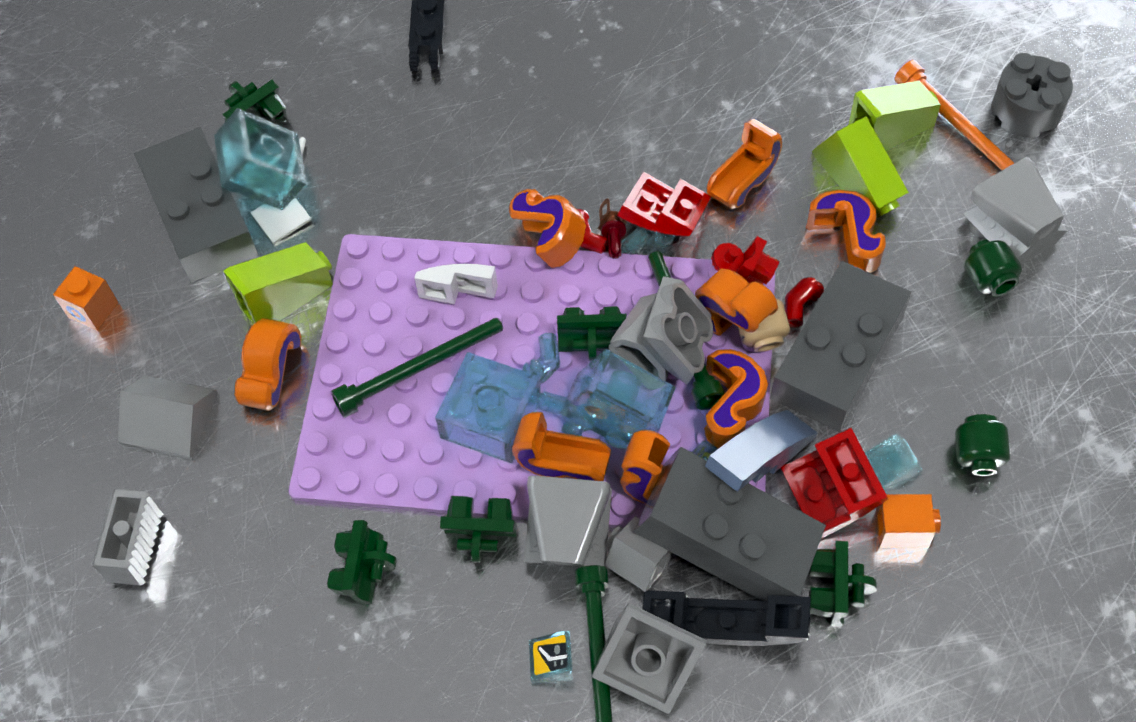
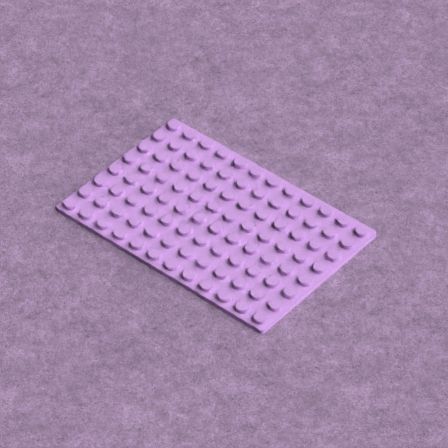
(376, 321)

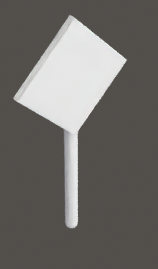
(281, 223)

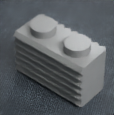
(127, 537)

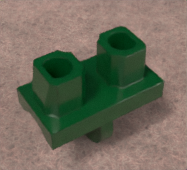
(256, 101)
(588, 332)
(461, 522)
(364, 562)
(834, 601)

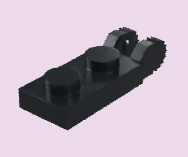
(426, 32)

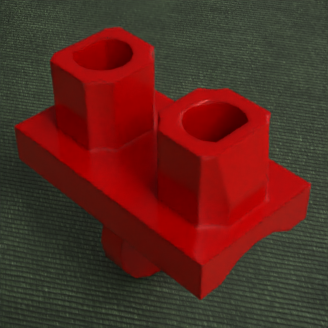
(750, 264)

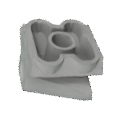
(1016, 210)
(665, 332)
(567, 522)

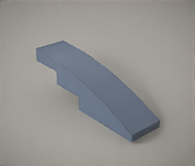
(760, 449)

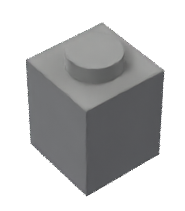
(635, 556)

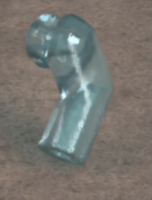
(645, 238)
(549, 358)
(553, 404)

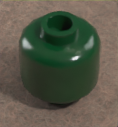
(993, 267)
(982, 444)

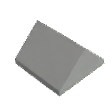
(164, 416)
(648, 658)

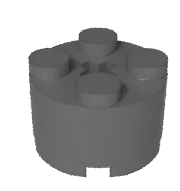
(1032, 95)

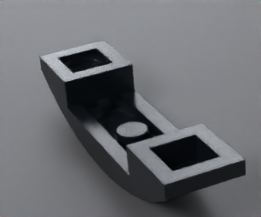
(735, 621)

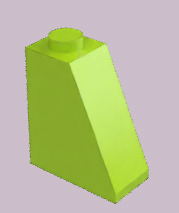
(896, 111)
(862, 165)
(279, 282)

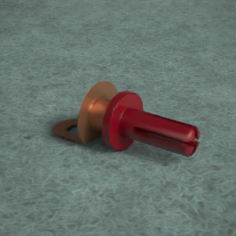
(613, 228)

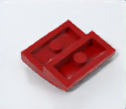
(662, 208)
(835, 482)

